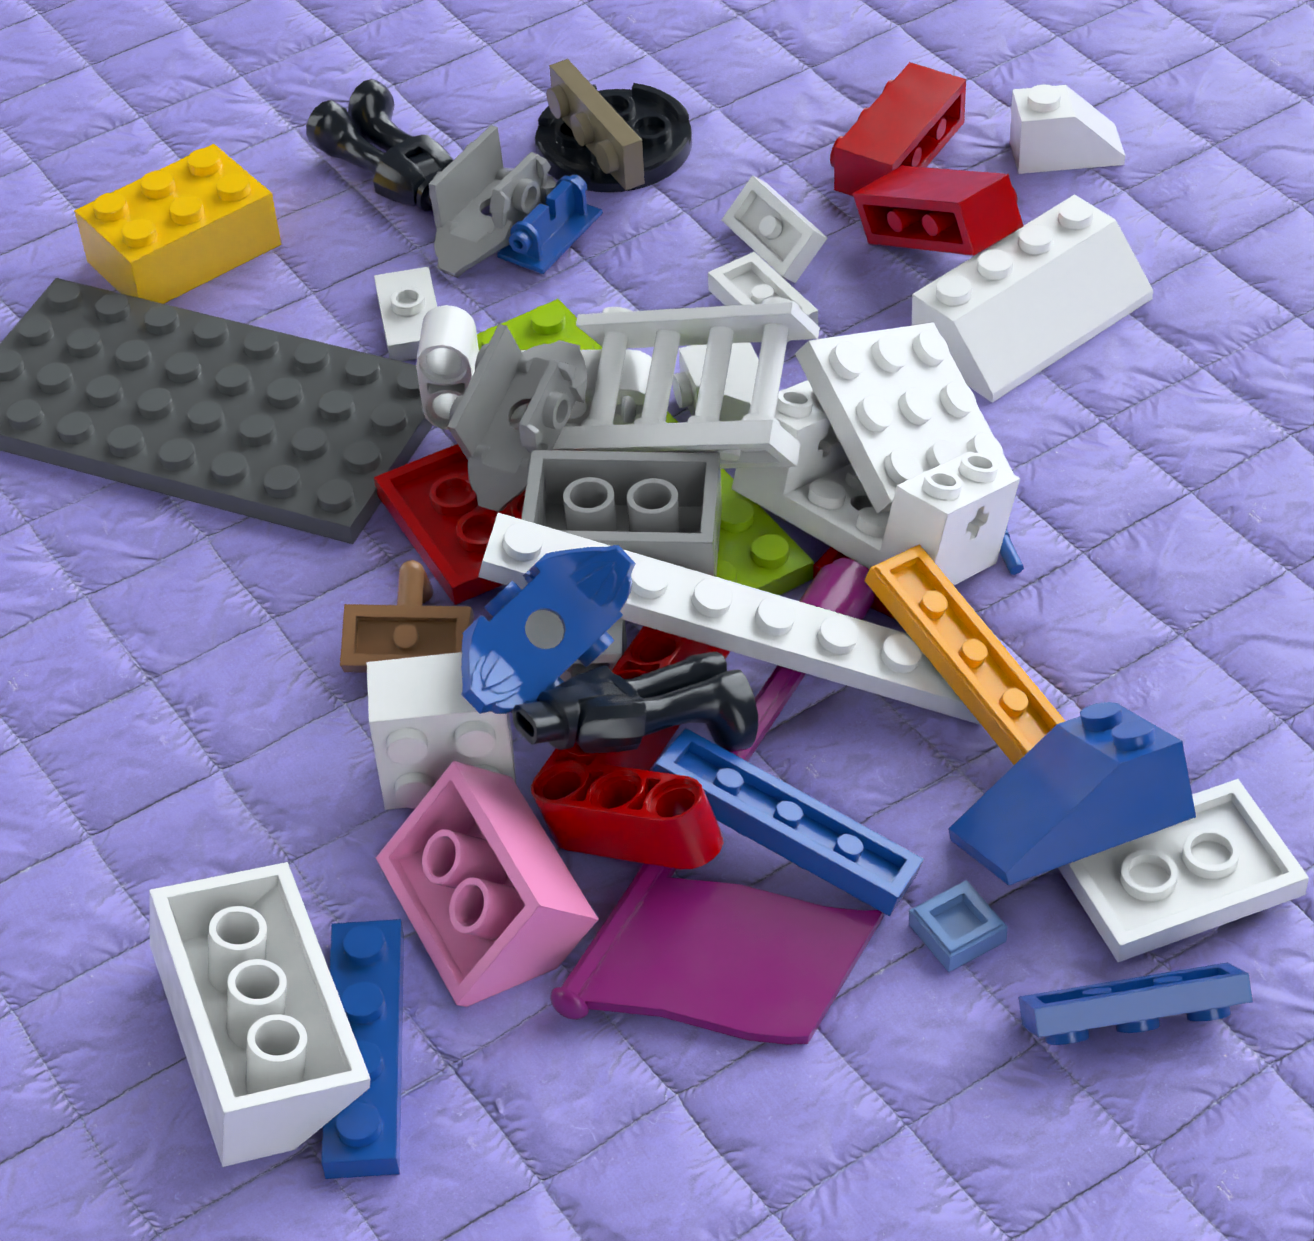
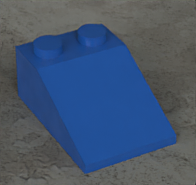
(1078, 795)

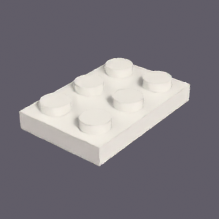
(1187, 875)

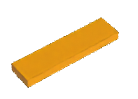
(964, 651)

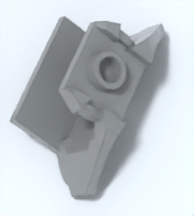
(470, 185)
(505, 378)

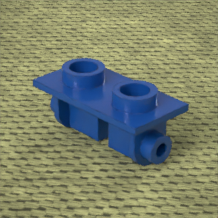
(551, 228)

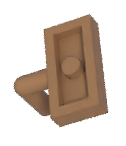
(402, 629)

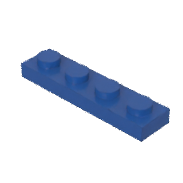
(794, 823)
(369, 982)

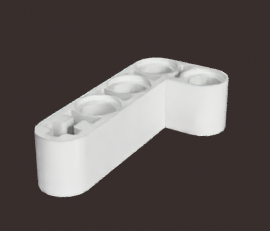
(448, 362)

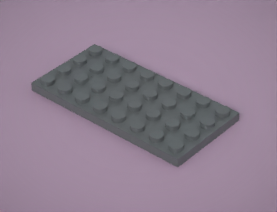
(207, 408)

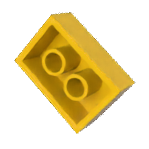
(178, 226)

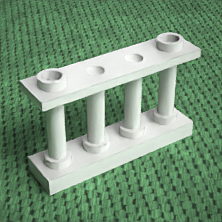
(748, 443)

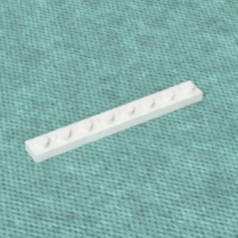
(744, 620)

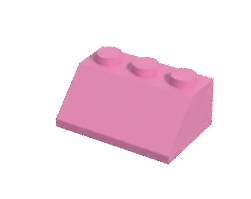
(484, 885)

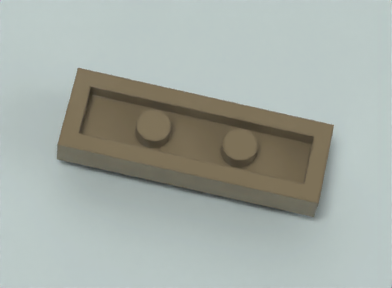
(596, 124)

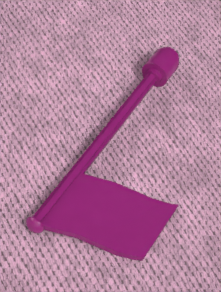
(727, 950)

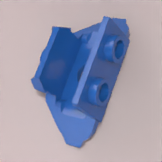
(580, 587)

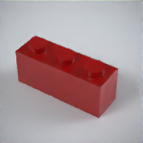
(900, 128)
(938, 209)

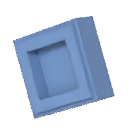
(957, 926)

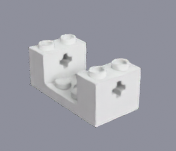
(950, 511)

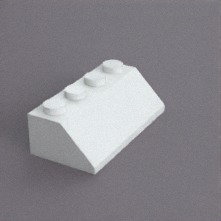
(1034, 296)
(254, 1010)

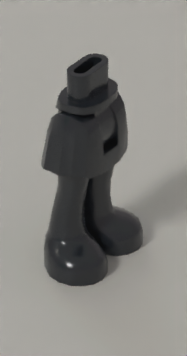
(409, 160)
(615, 713)

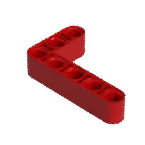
(614, 802)

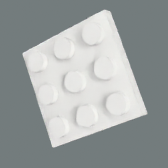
(896, 405)

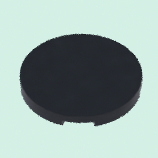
(651, 114)

